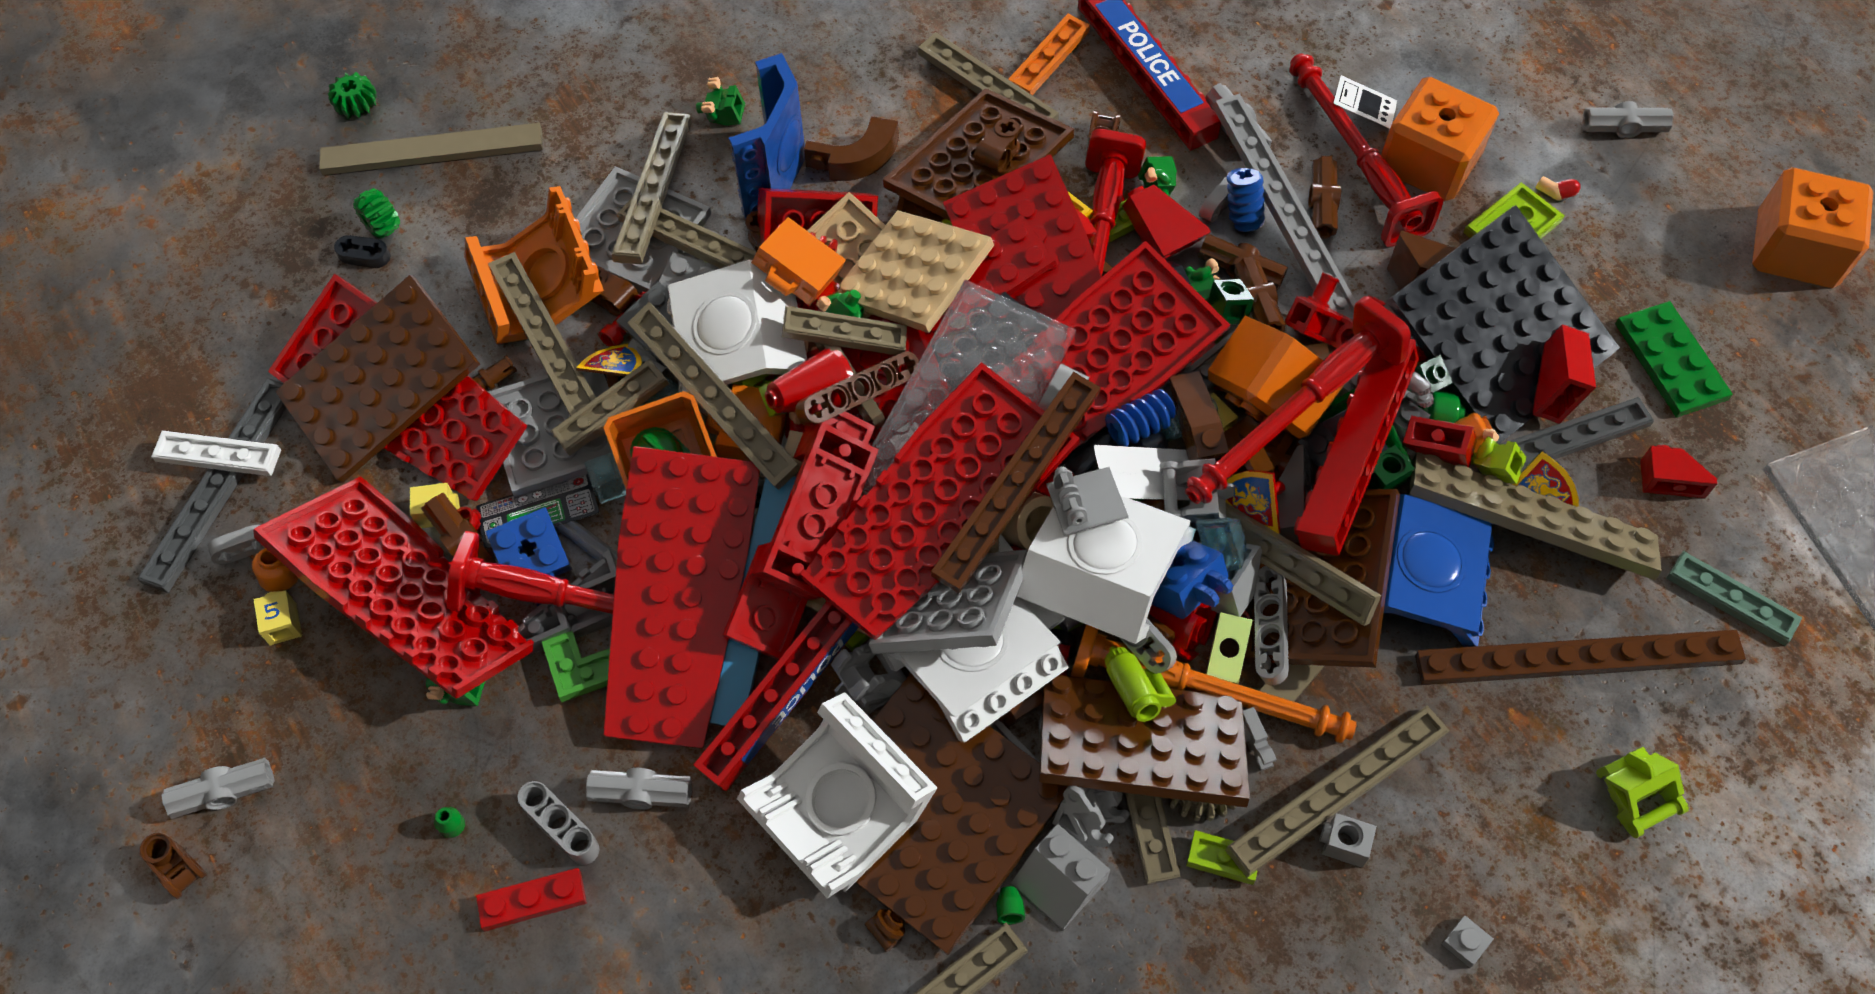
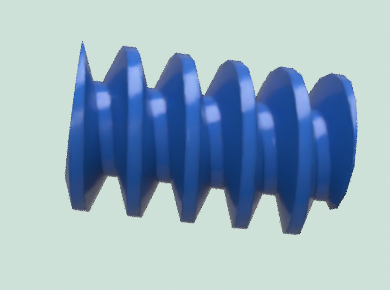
(1246, 199)
(1140, 418)

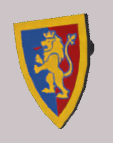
(1549, 478)

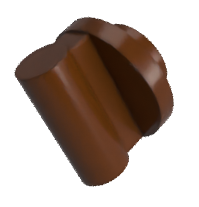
(886, 928)

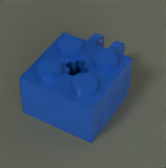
(535, 530)
(1193, 580)

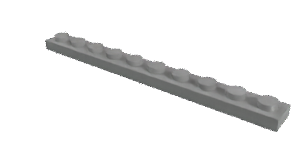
(1282, 200)

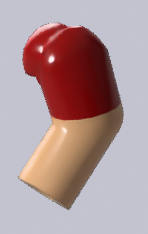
(1559, 190)

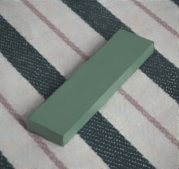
(1734, 598)

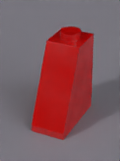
(1163, 221)
(1564, 374)

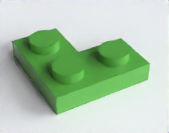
(570, 671)

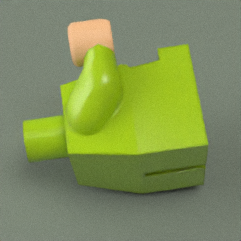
(1499, 459)

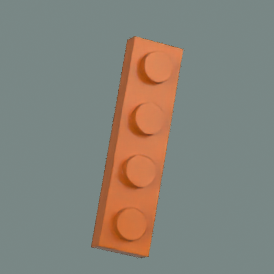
(1050, 54)

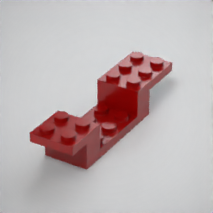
(824, 494)

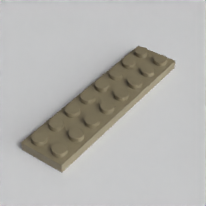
(1536, 515)

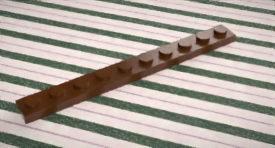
(1579, 657)

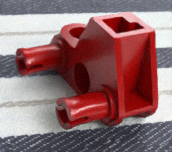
(1319, 321)

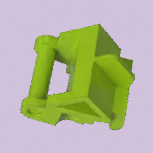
(1639, 777)

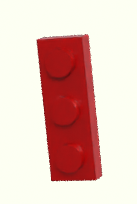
(531, 899)

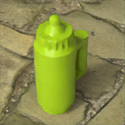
(1138, 687)

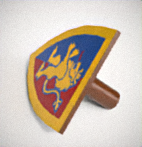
(613, 362)

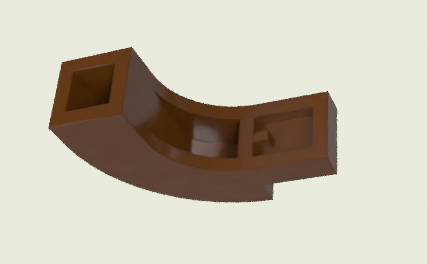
(858, 158)

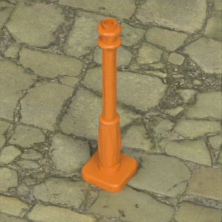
(1095, 647)

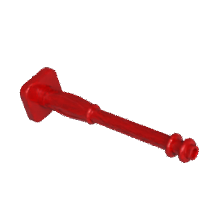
(1114, 157)
(1408, 214)
(1374, 332)
(514, 582)

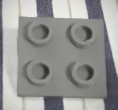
(1085, 499)

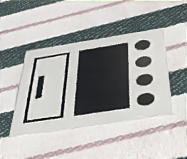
(1365, 102)

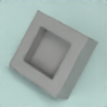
(1467, 941)

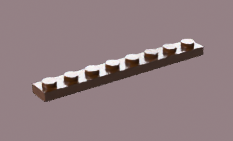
(1015, 483)

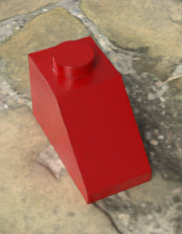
(1444, 439)
(1674, 473)

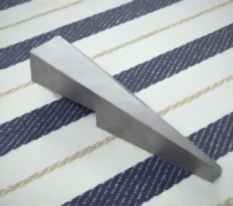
(551, 621)

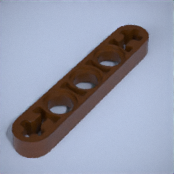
(847, 393)

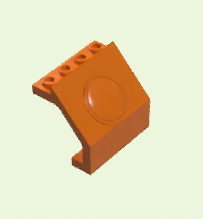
(554, 261)

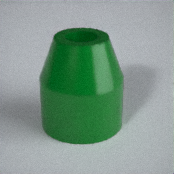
(453, 825)
(1010, 906)

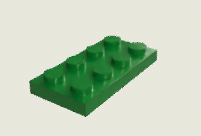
(1673, 359)

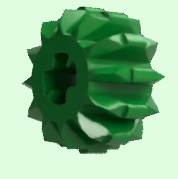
(352, 95)
(376, 213)

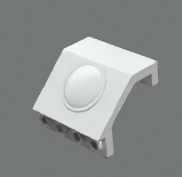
(735, 322)
(1106, 571)
(986, 682)
(840, 797)

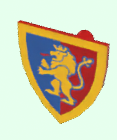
(1257, 496)

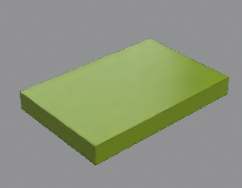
(1535, 209)

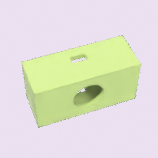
(1229, 627)

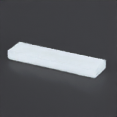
(216, 453)

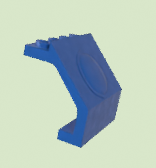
(774, 151)
(1440, 568)

